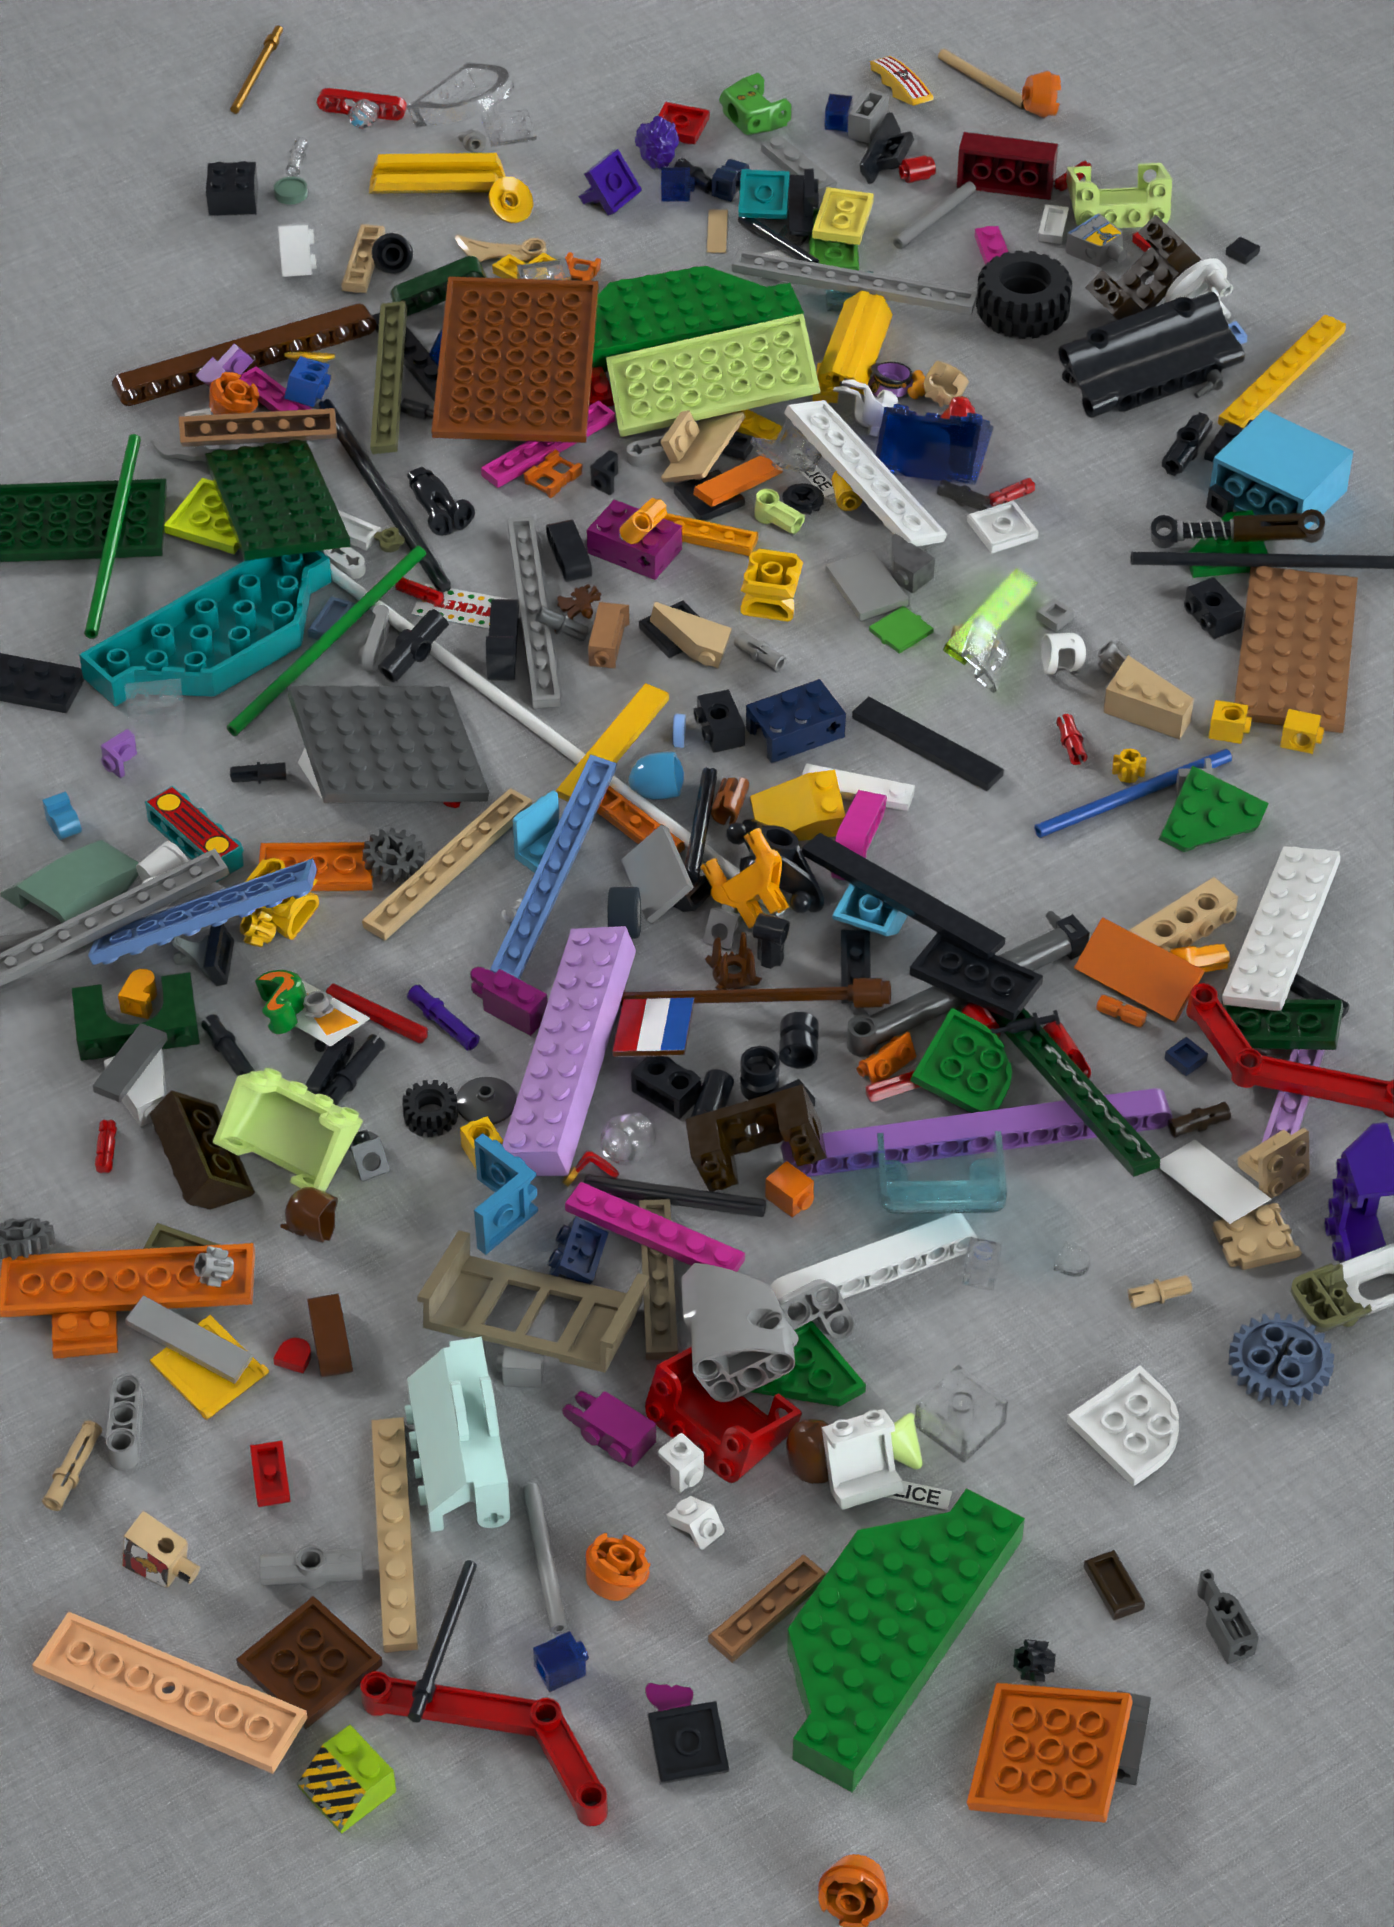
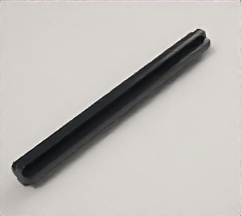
(700, 822)
(679, 1195)

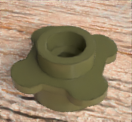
(389, 539)

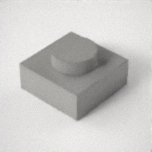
(1055, 615)

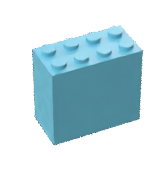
(1282, 468)

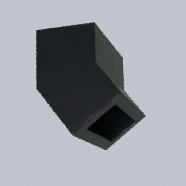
(696, 896)

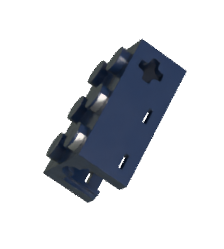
(797, 720)

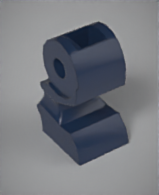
(727, 178)

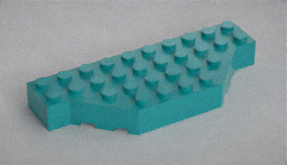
(214, 631)

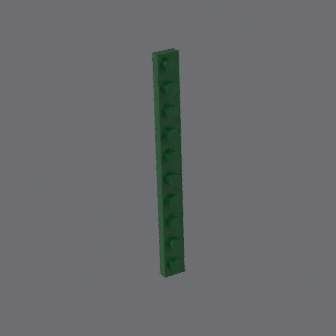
(1083, 1098)

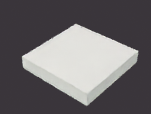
(1002, 526)

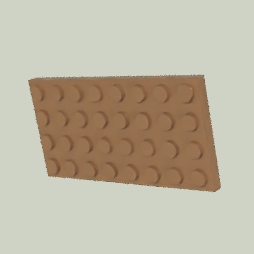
(1296, 645)

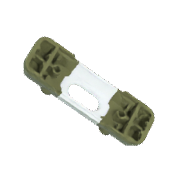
(1331, 1292)

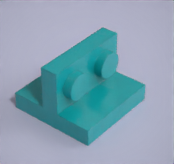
(764, 194)

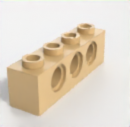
(1190, 916)

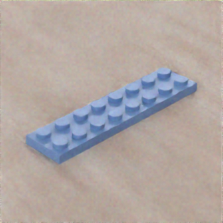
(204, 911)

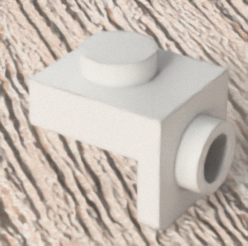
(685, 1462)
(697, 1519)

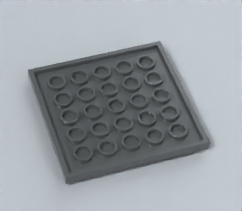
(387, 744)

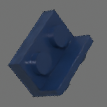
(578, 1251)

